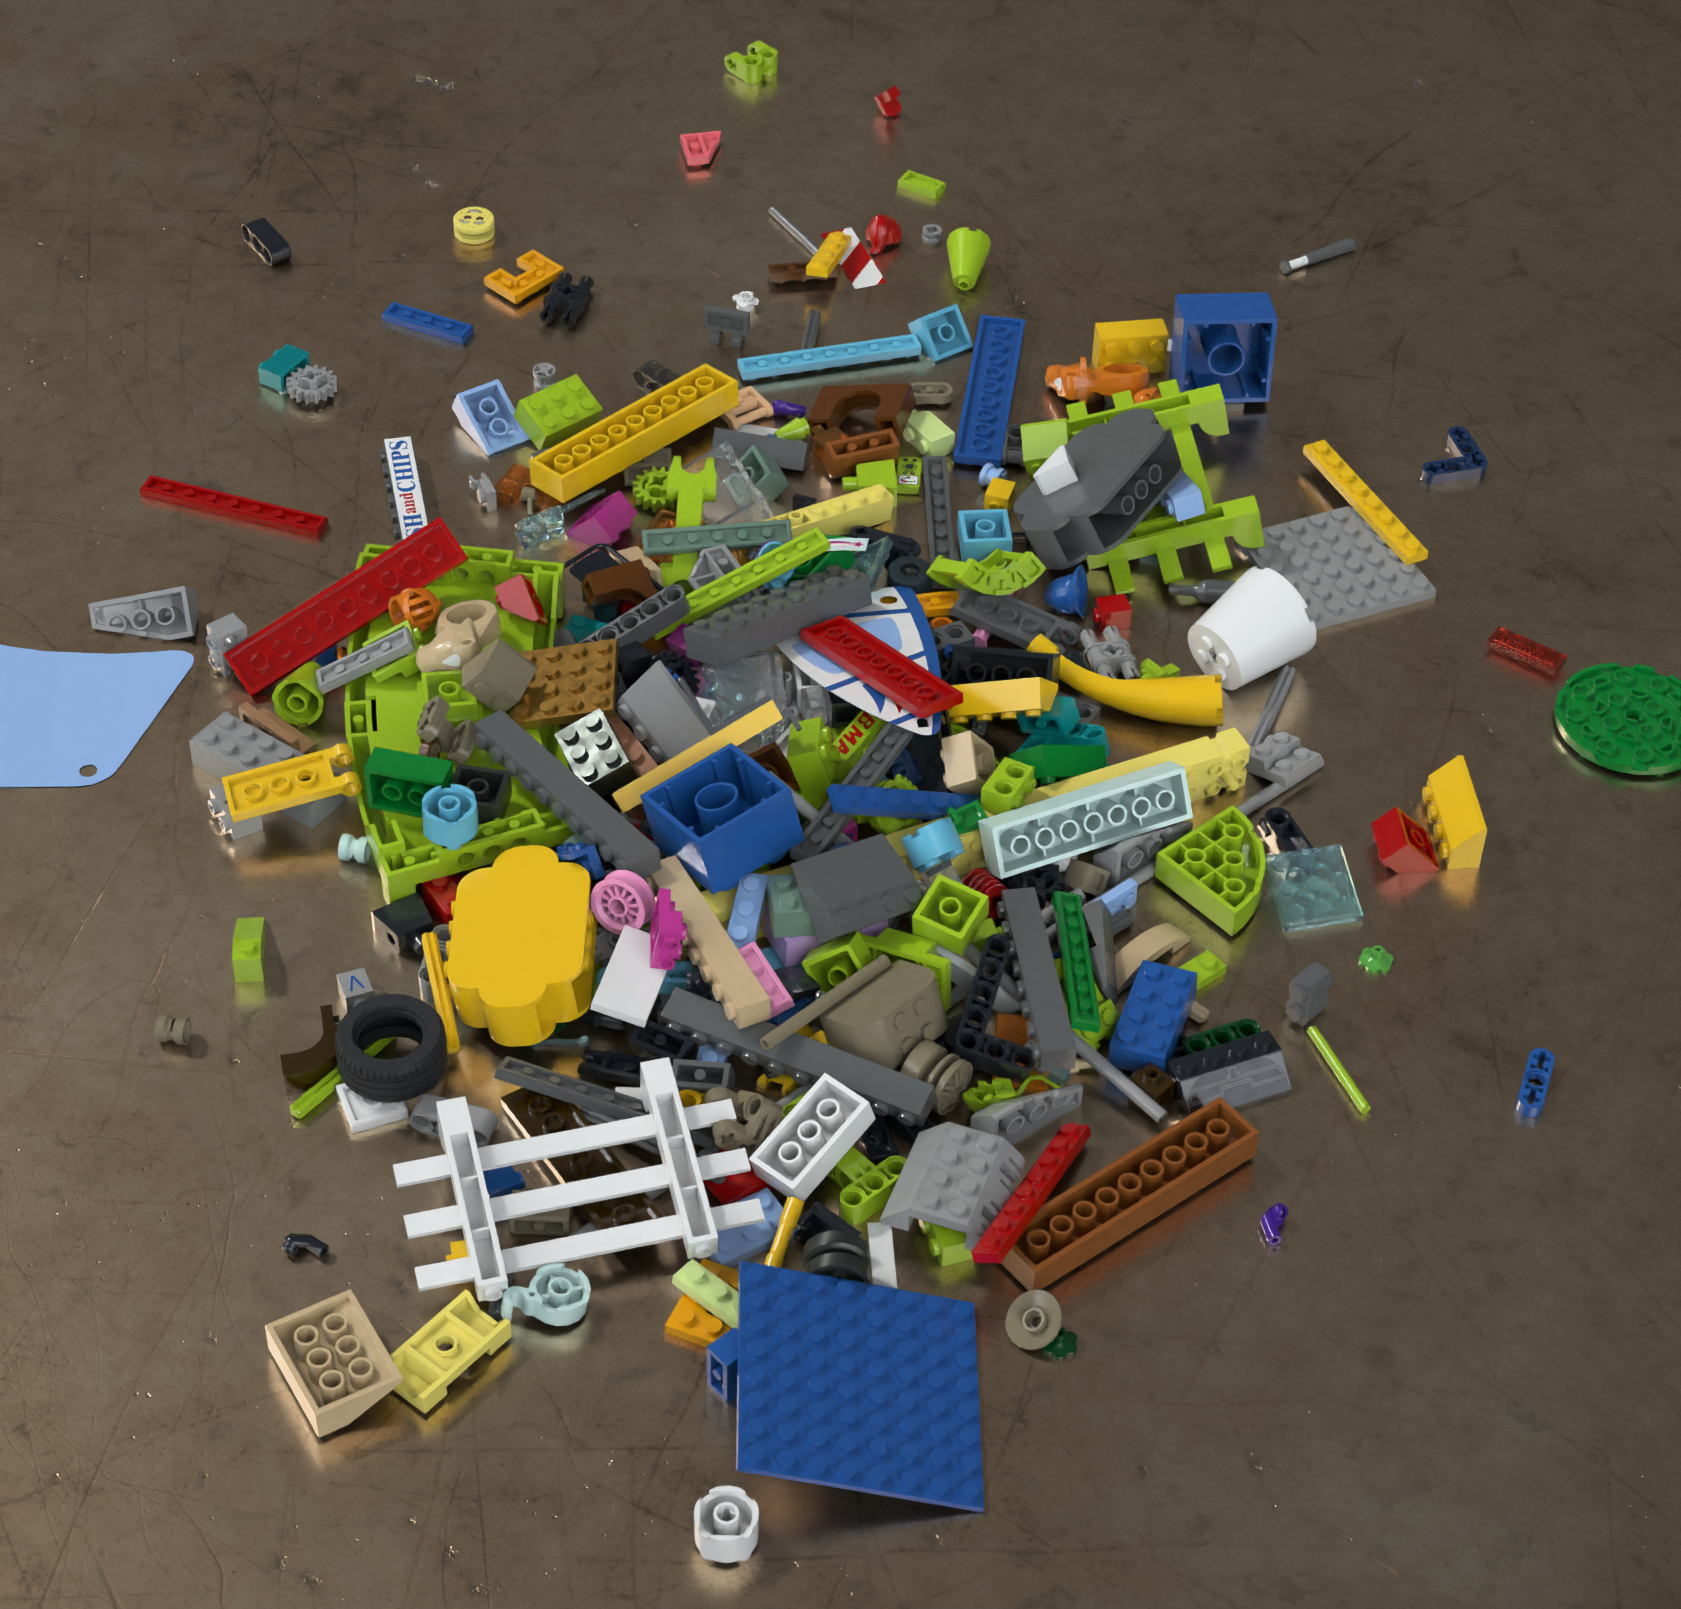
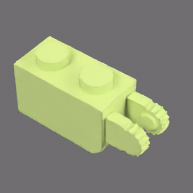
(929, 434)

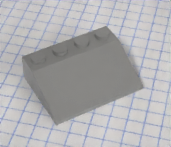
(661, 714)

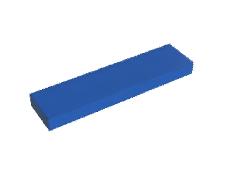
(427, 323)

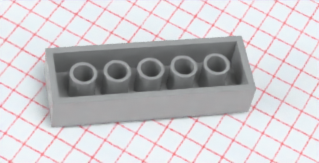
(235, 747)

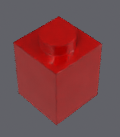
(1112, 611)

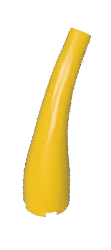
(1170, 699)

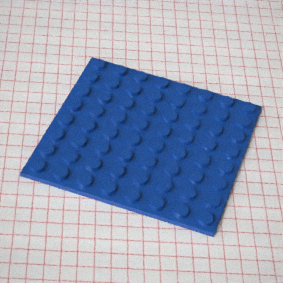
(858, 1387)

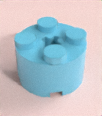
(450, 815)
(933, 843)

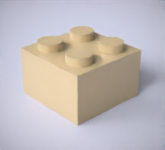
(967, 762)

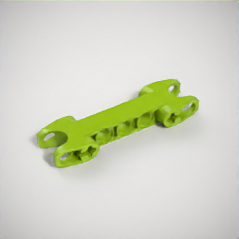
(691, 493)

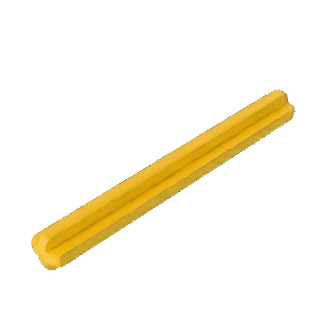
(440, 990)

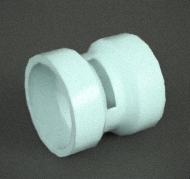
(354, 848)

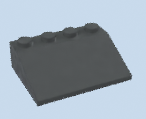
(856, 887)

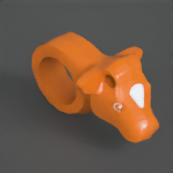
(1081, 382)

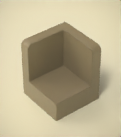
(1086, 877)

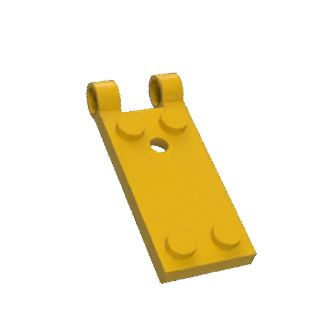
(282, 783)

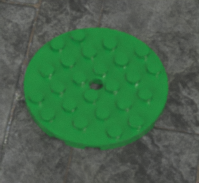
(1594, 723)

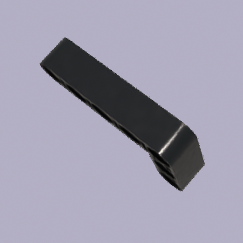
(980, 1011)

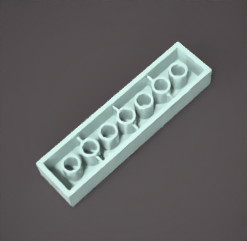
(1085, 819)

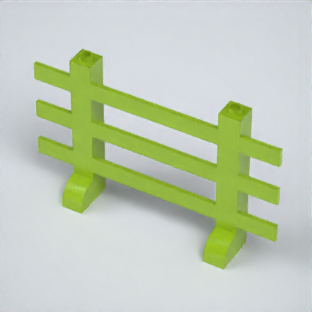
(1163, 533)

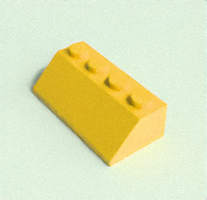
(1004, 699)
(1455, 815)

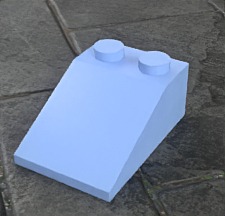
(489, 418)

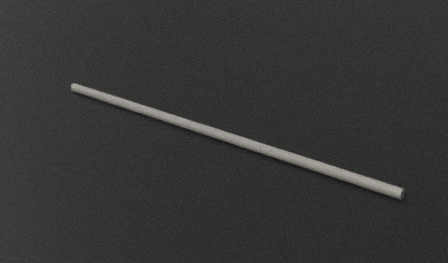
(1009, 985)

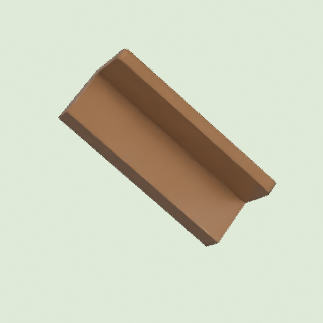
(275, 727)

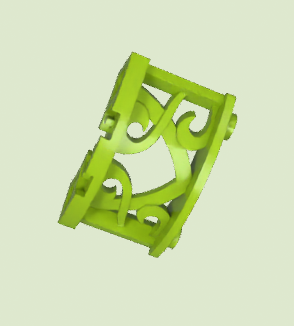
(995, 575)

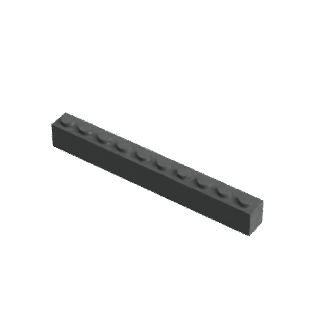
(566, 795)
(800, 1058)

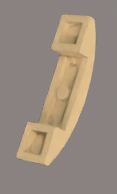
(1147, 947)

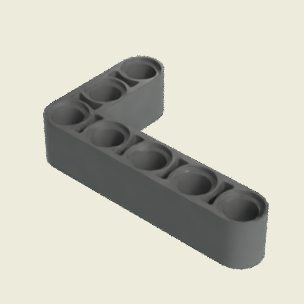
(644, 622)

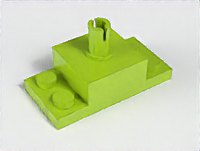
(916, 950)

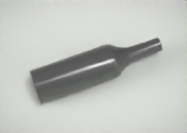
(1206, 591)

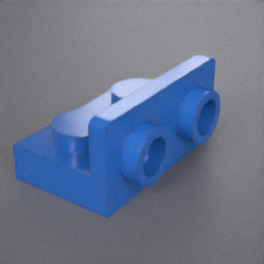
(583, 855)

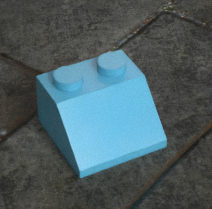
(942, 333)

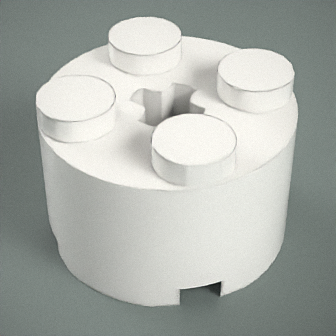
(726, 1525)

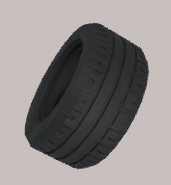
(399, 1077)

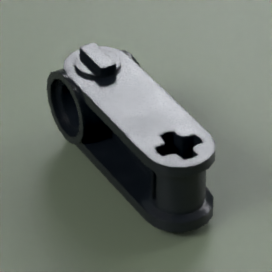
(901, 545)
(1282, 831)

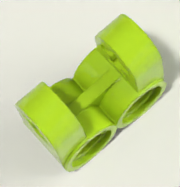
(759, 61)

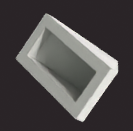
(1056, 472)

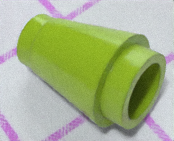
(794, 430)

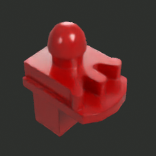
(888, 102)

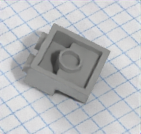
(1281, 759)

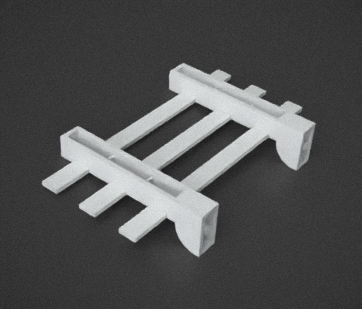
(477, 1212)

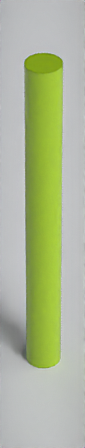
(1338, 1069)

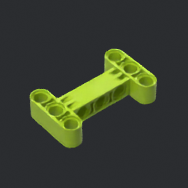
(863, 1184)

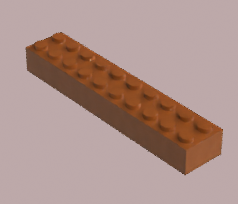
(1130, 1193)

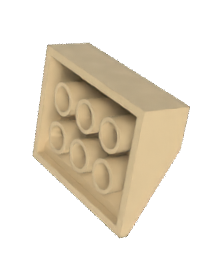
(332, 1361)

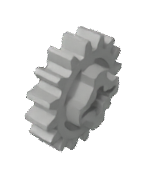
(311, 384)

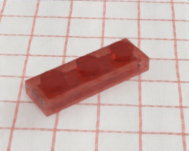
(1526, 651)

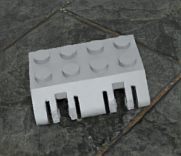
(954, 1181)

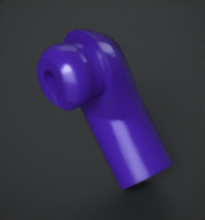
(784, 408)
(1271, 1222)

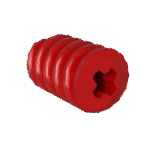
(985, 883)

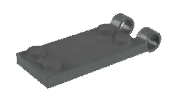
(1013, 619)

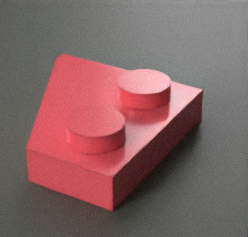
(700, 146)

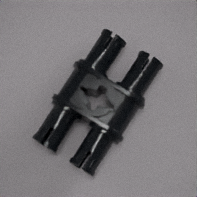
(566, 299)

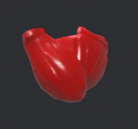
(882, 231)

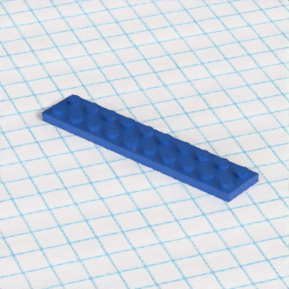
(989, 391)

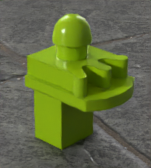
(1151, 670)

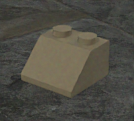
(498, 676)

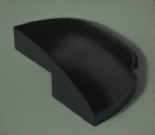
(797, 982)

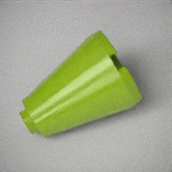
(967, 256)
(299, 697)

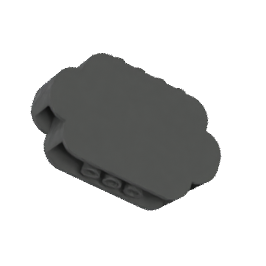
(1120, 476)

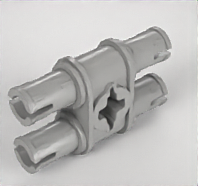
(1111, 655)

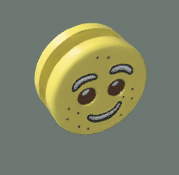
(474, 225)

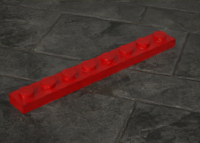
(1031, 1194)

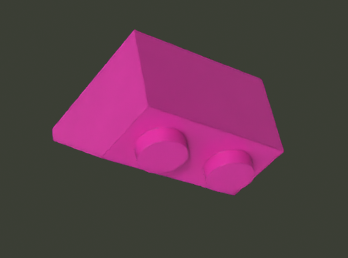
(604, 521)

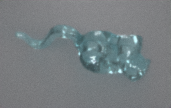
(549, 523)

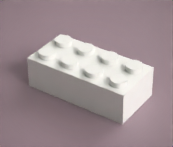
(812, 1138)

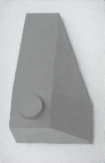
(156, 614)
(1135, 852)
(1027, 1114)

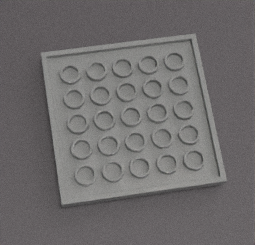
(1339, 567)

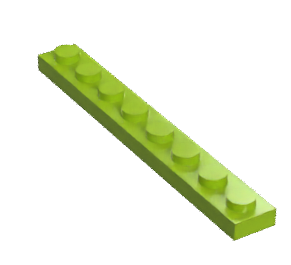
(751, 576)

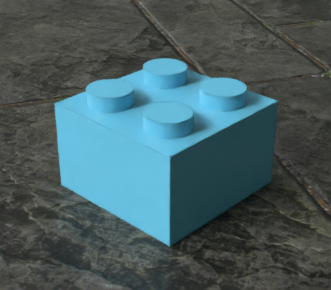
(982, 532)

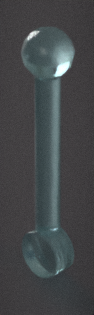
(584, 1041)

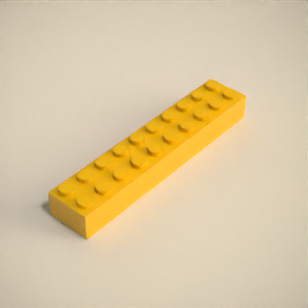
(633, 433)

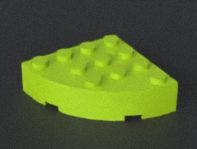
(1217, 869)

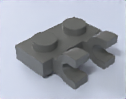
(728, 320)

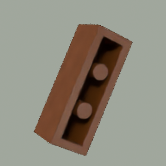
(844, 454)

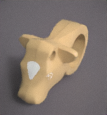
(460, 637)

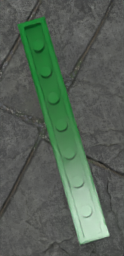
(1076, 962)

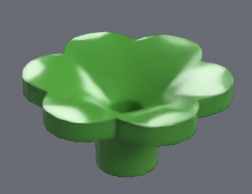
(1376, 959)

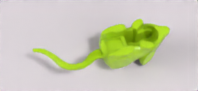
(1000, 1090)

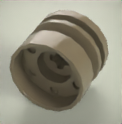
(946, 1072)

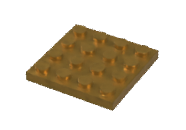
(569, 684)

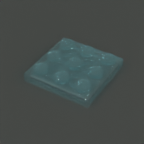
(1312, 888)

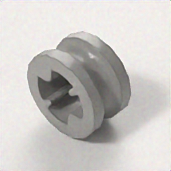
(931, 233)

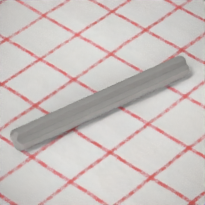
(1272, 706)

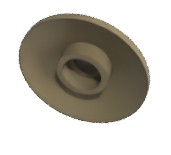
(1024, 1314)

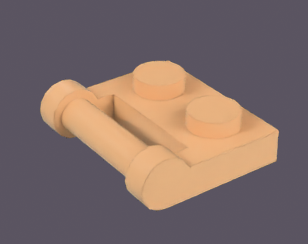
(748, 400)

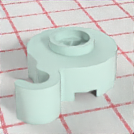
(554, 1296)

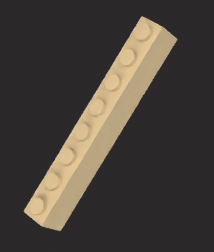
(712, 948)

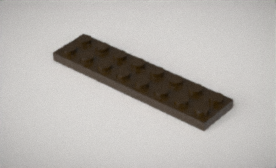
(544, 1115)

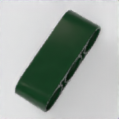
(1221, 1035)

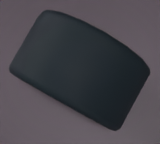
(910, 573)

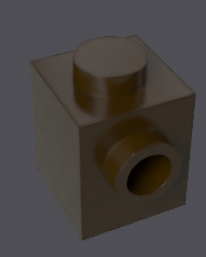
(1155, 1083)

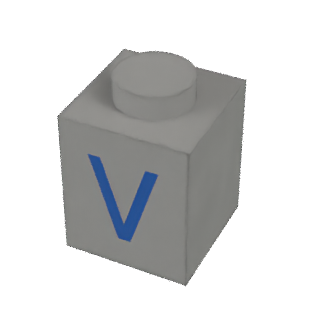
(354, 987)

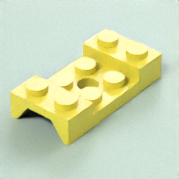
(429, 1370)

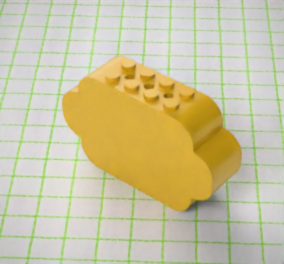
(522, 946)

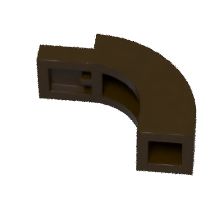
(308, 1067)

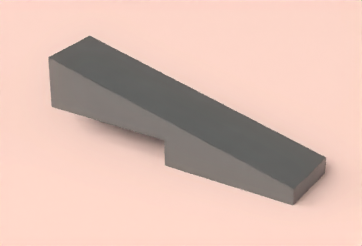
(1102, 954)

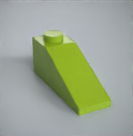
(249, 949)

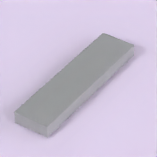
(365, 660)

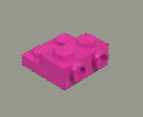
(666, 932)

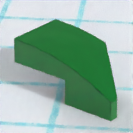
(967, 817)

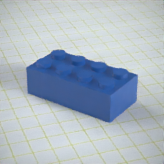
(1153, 1017)

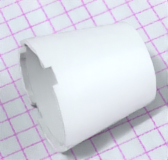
(1252, 629)

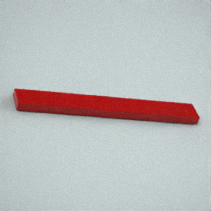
(234, 506)

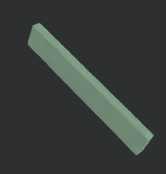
(696, 538)

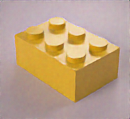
(1131, 342)

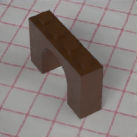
(892, 402)
(628, 583)

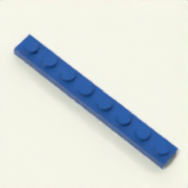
(895, 802)

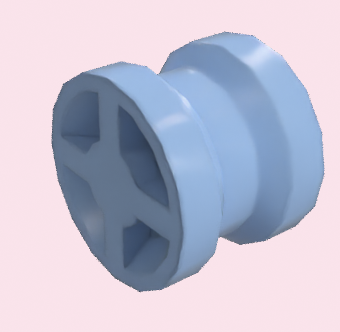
(988, 472)

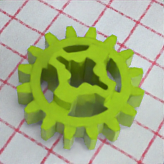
(655, 490)

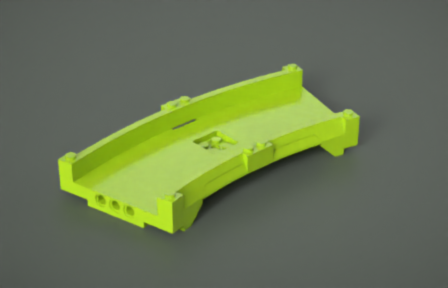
(399, 839)

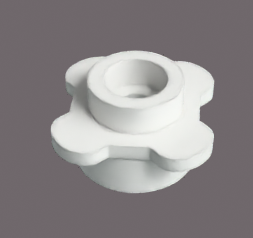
(745, 301)

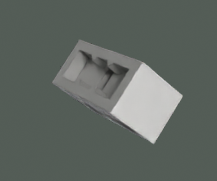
(222, 637)

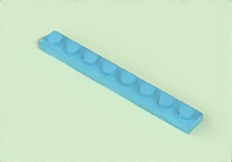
(828, 356)

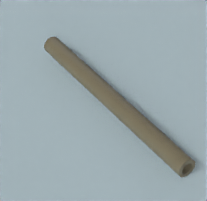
(825, 1002)

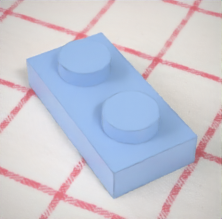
(1120, 897)

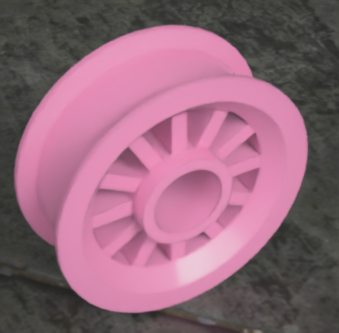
(622, 900)

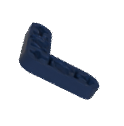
(1439, 472)

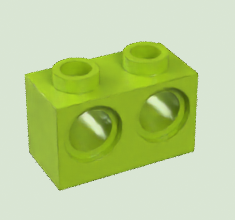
(1007, 786)

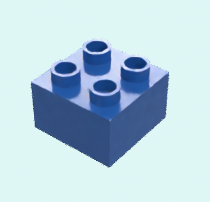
(1225, 343)
(723, 818)

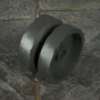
(837, 1256)

